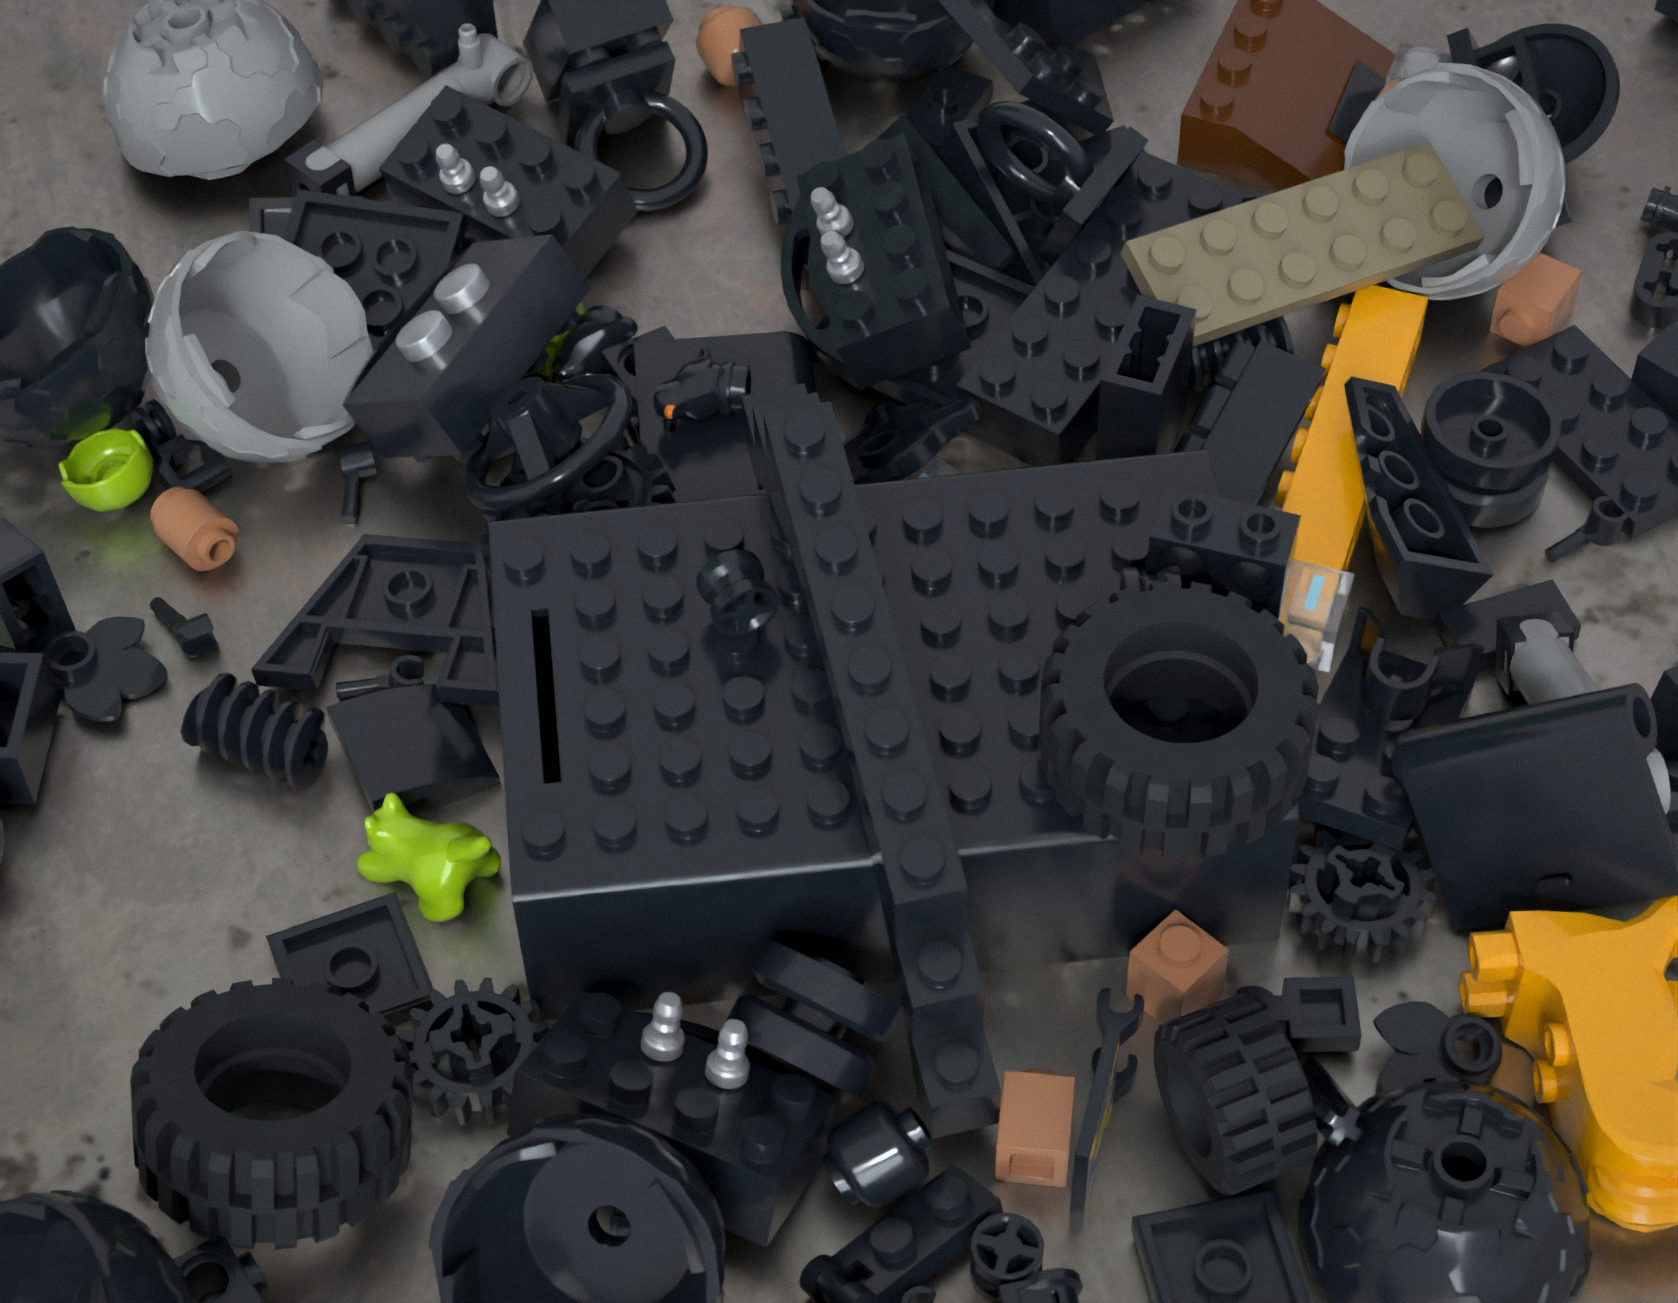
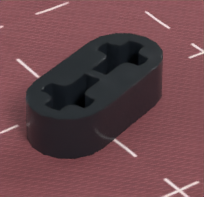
(1653, 278)

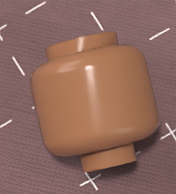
(720, 38)

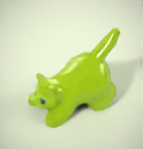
(427, 855)

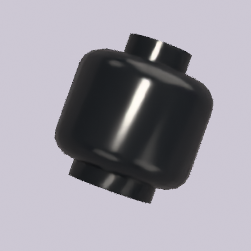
(878, 1154)

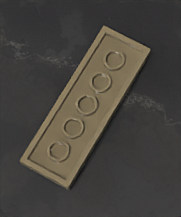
(1306, 243)

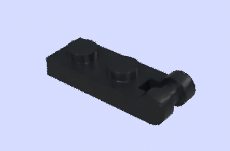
(904, 1244)

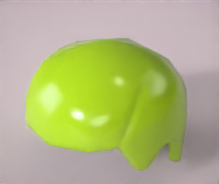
(108, 470)

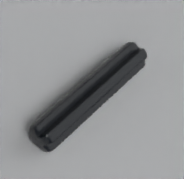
(1333, 1108)

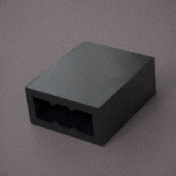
(1146, 381)

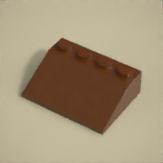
(1273, 94)

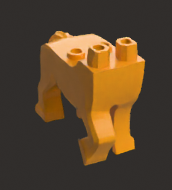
(1602, 1040)

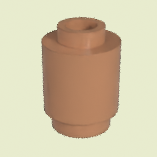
(194, 528)

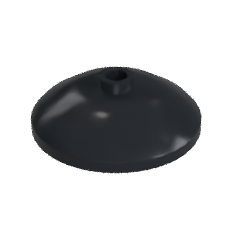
(1574, 80)

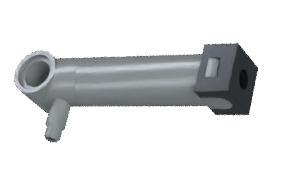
(351, 163)
(1540, 664)

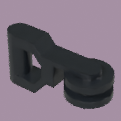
(177, 449)

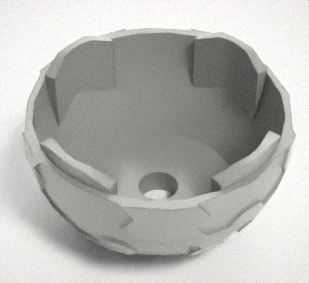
(208, 86)
(1480, 132)
(277, 333)

